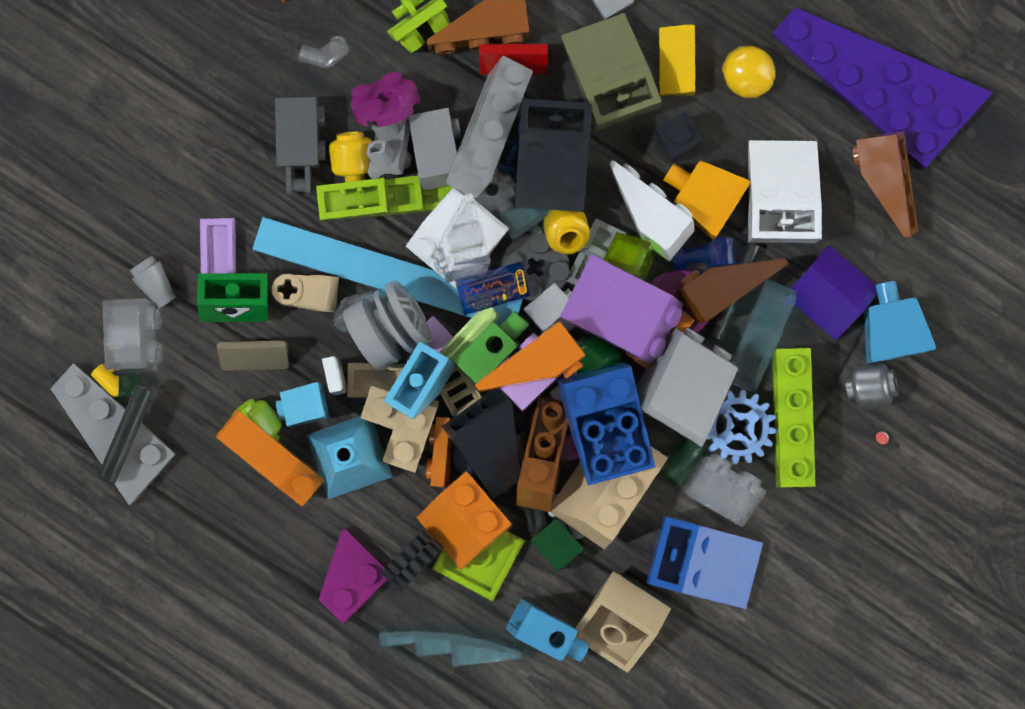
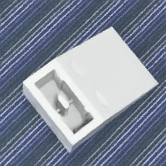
(784, 192)

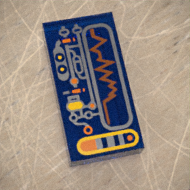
(492, 288)

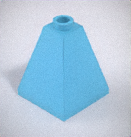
(364, 464)

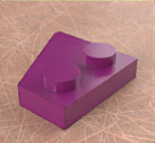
(350, 578)

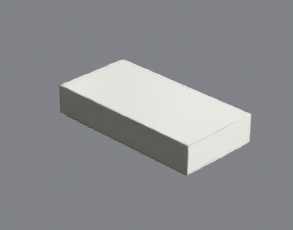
(334, 376)

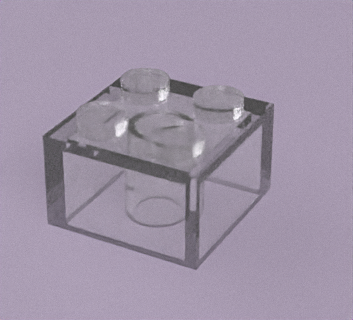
(131, 335)

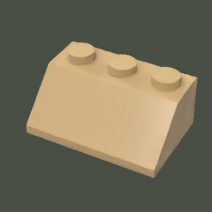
(603, 507)

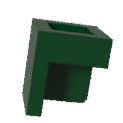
(557, 545)

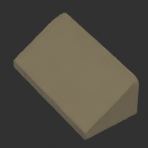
(253, 355)

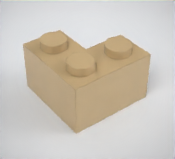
(407, 434)

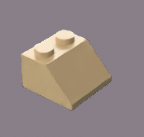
(621, 622)

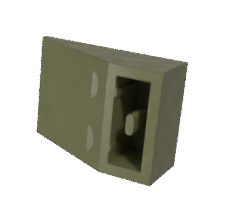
(611, 71)

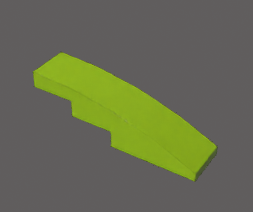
(377, 198)

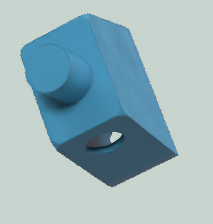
(895, 326)
(535, 627)

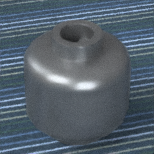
(872, 386)

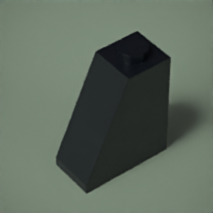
(488, 441)

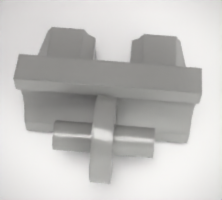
(389, 149)

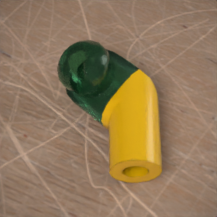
(116, 385)

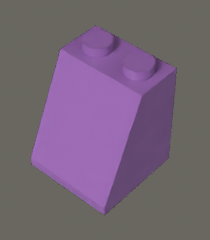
(622, 310)

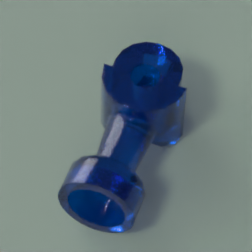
(715, 254)

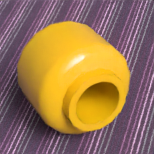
(349, 155)
(566, 231)

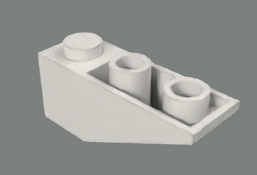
(655, 217)

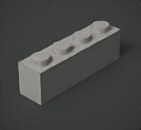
(489, 127)

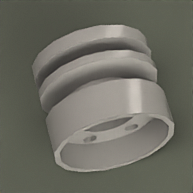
(382, 328)

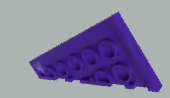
(884, 84)

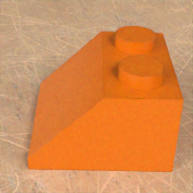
(464, 520)

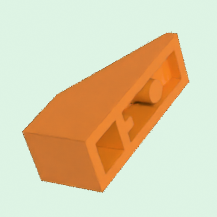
(540, 360)
(270, 458)

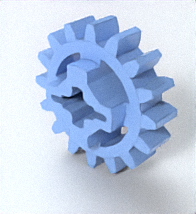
(750, 440)

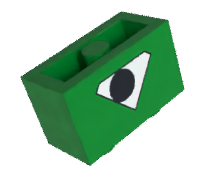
(232, 297)

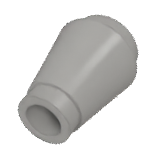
(153, 281)

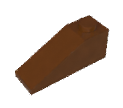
(719, 287)

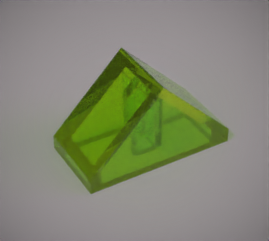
(630, 254)

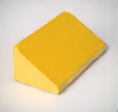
(677, 60)

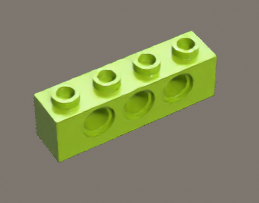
(793, 417)

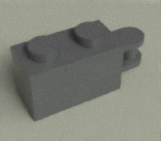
(299, 140)

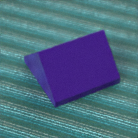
(833, 292)

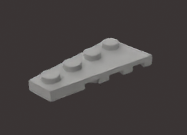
(97, 419)

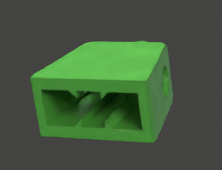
(480, 357)

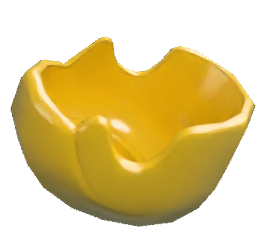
(749, 71)

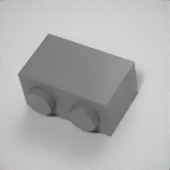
(434, 145)

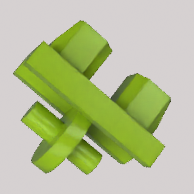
(405, 30)

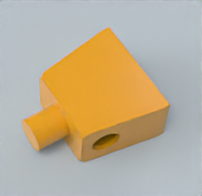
(707, 194)

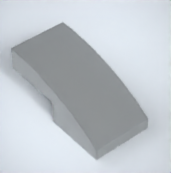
(600, 239)

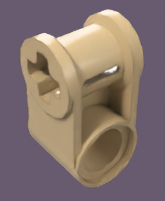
(313, 292)

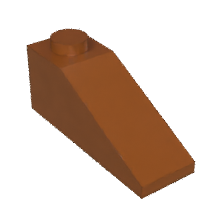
(887, 172)

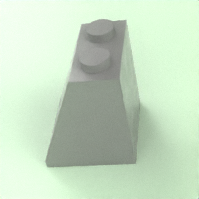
(687, 384)

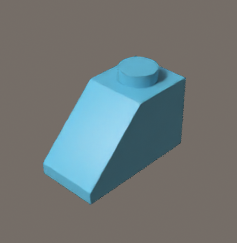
(420, 381)
(303, 405)

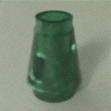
(682, 462)

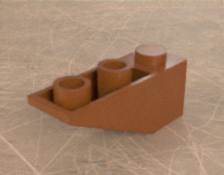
(483, 24)
(543, 456)

